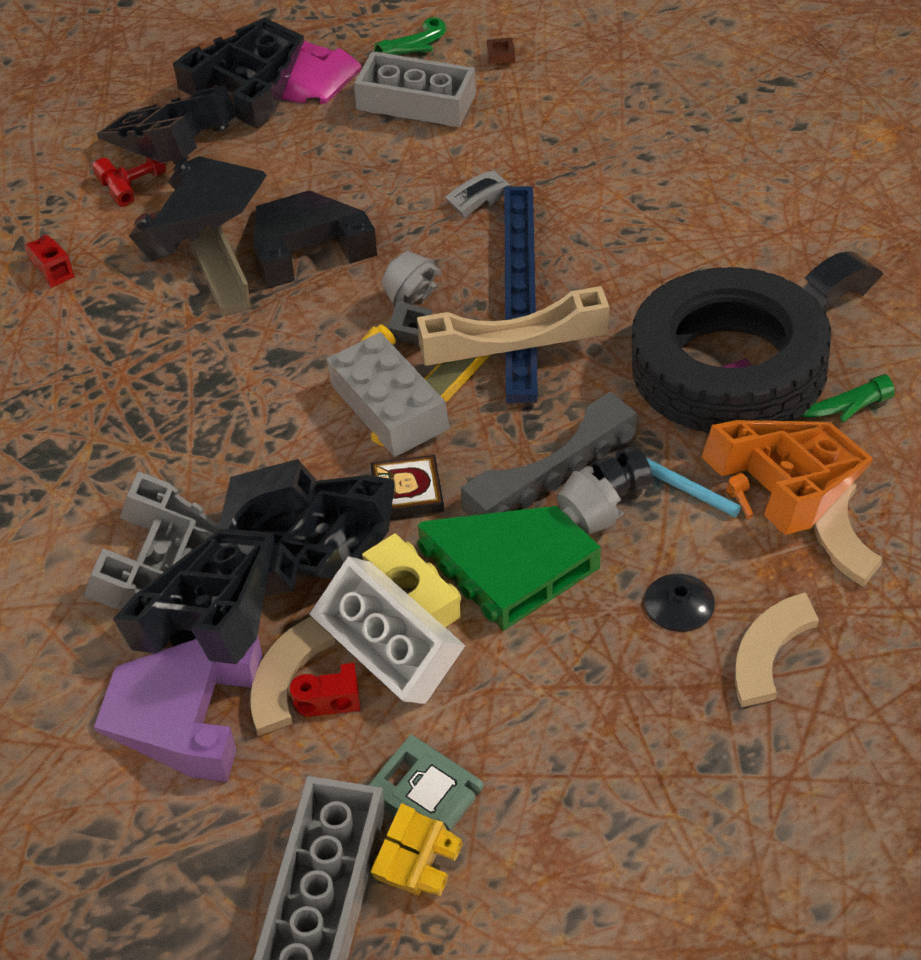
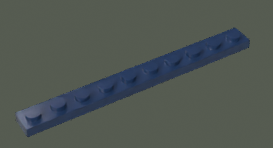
(520, 290)

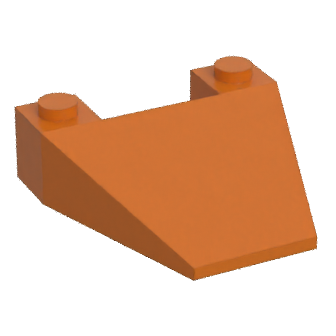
(797, 461)

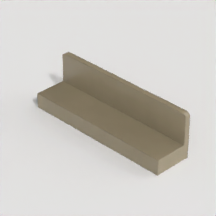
(221, 271)

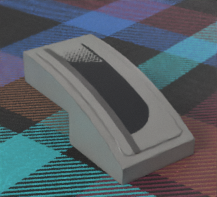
(473, 193)

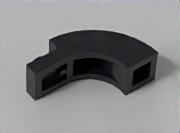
(841, 275)

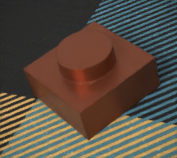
(500, 51)

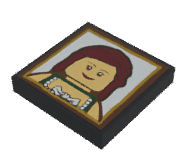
(416, 485)

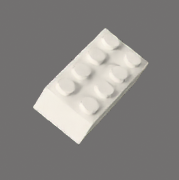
(387, 630)

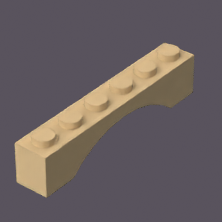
(454, 338)

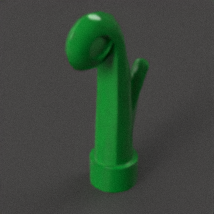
(434, 29)
(877, 389)

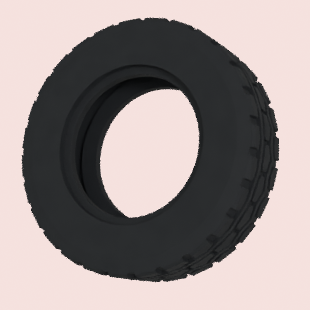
(739, 302)

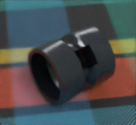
(625, 471)

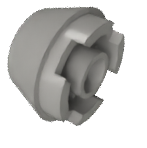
(410, 278)
(589, 501)

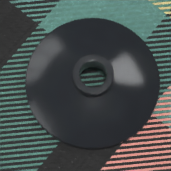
(678, 612)

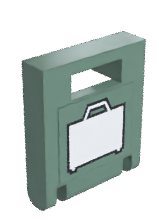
(431, 786)

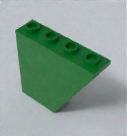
(510, 558)

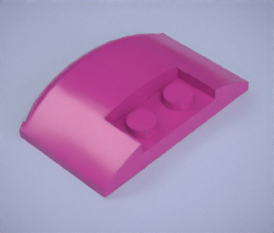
(319, 73)

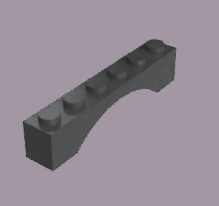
(604, 427)

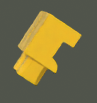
(411, 852)

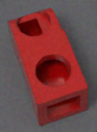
(50, 260)
(326, 693)

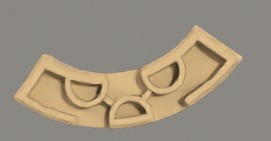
(843, 545)
(761, 643)
(277, 670)

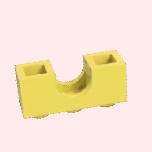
(406, 569)

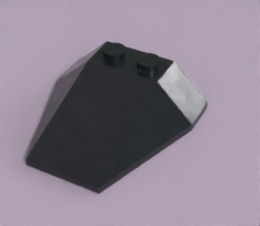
(341, 523)

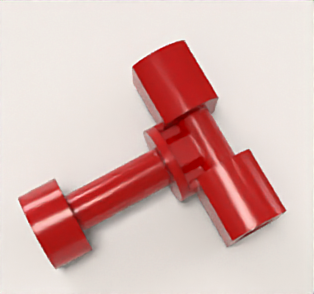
(120, 179)

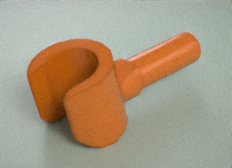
(735, 489)

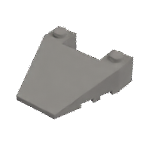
(174, 532)

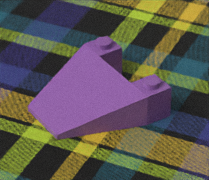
(162, 704)

